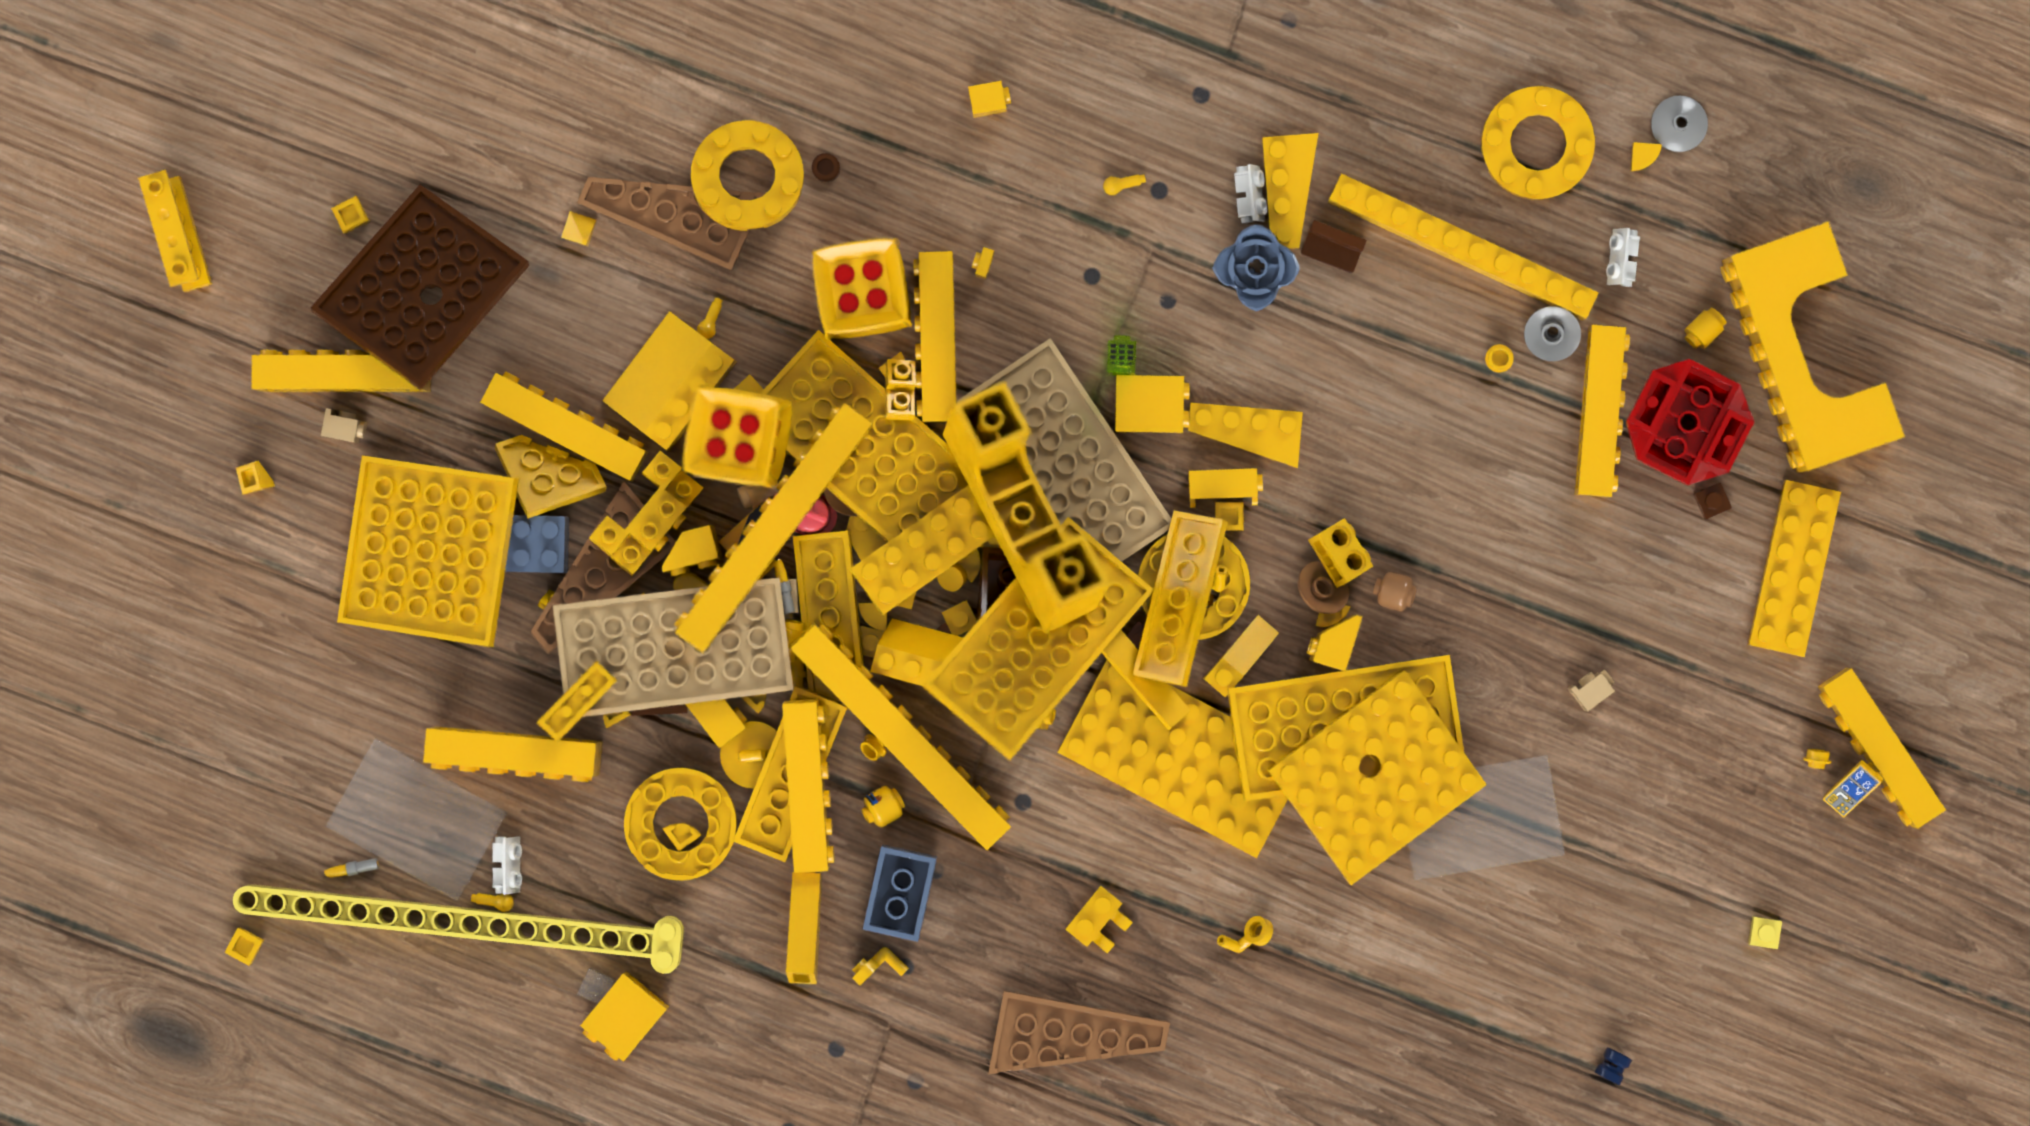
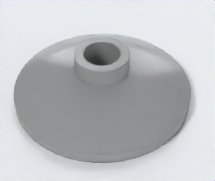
(1665, 127)
(1549, 346)

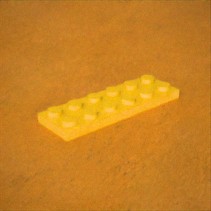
(923, 551)
(1794, 568)
(828, 594)
(1180, 598)
(767, 816)

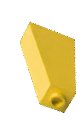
(804, 928)

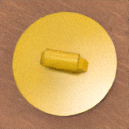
(746, 753)

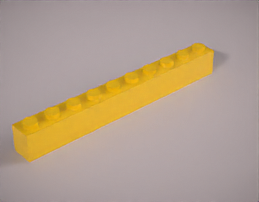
(1462, 247)
(773, 529)
(900, 735)

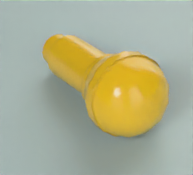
(1114, 185)
(707, 326)
(502, 902)

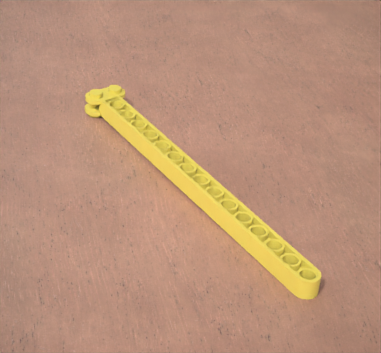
(662, 941)

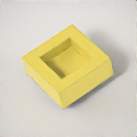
(1765, 932)

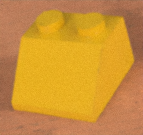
(1335, 644)

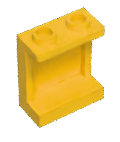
(1151, 404)
(623, 1017)

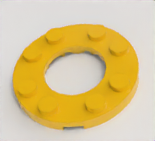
(1529, 182)
(747, 213)
(1230, 600)
(640, 827)

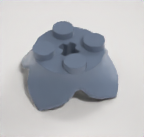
(1256, 288)

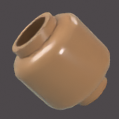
(1395, 591)

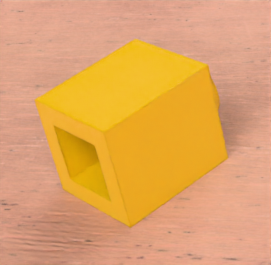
(989, 98)

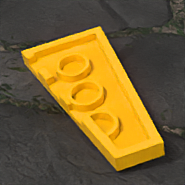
(1287, 181)
(1255, 430)

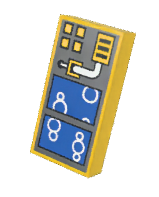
(1852, 788)

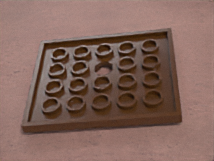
(420, 248)

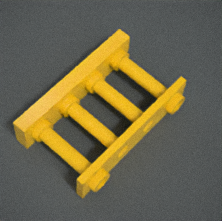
(175, 231)

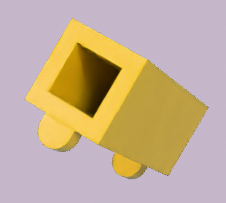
(1224, 484)

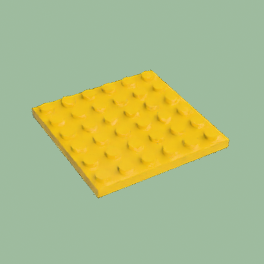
(428, 550)

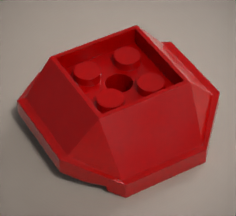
(1718, 414)

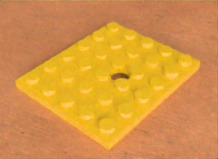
(1373, 817)

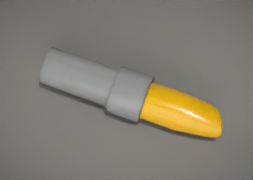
(786, 589)
(352, 868)

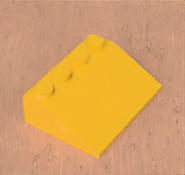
(664, 378)

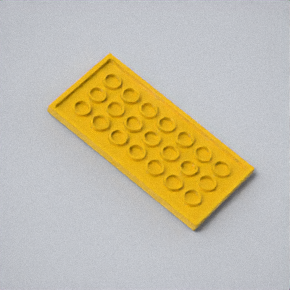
(898, 466)
(1014, 673)
(1284, 714)
(1180, 769)

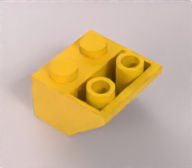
(694, 548)

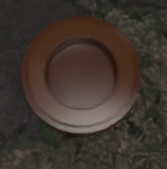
(826, 167)

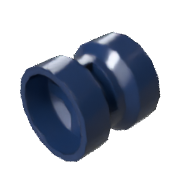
(1610, 1072)

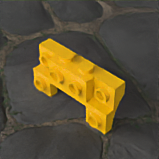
(650, 526)

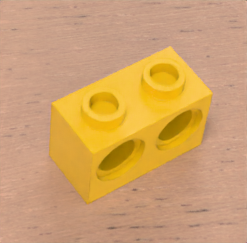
(1335, 556)

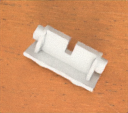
(1251, 181)
(1622, 244)
(508, 878)

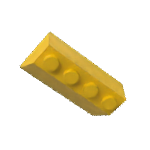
(912, 651)

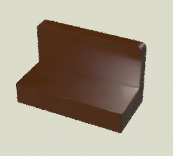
(1333, 246)

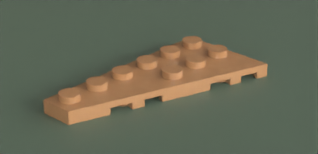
(668, 215)
(594, 572)
(1056, 1032)

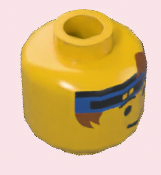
(882, 806)

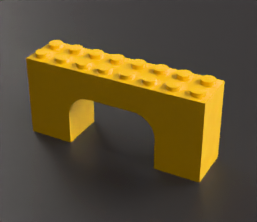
(1764, 290)
(1054, 571)

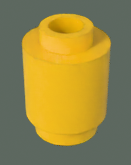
(1704, 328)

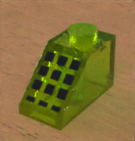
(1121, 356)

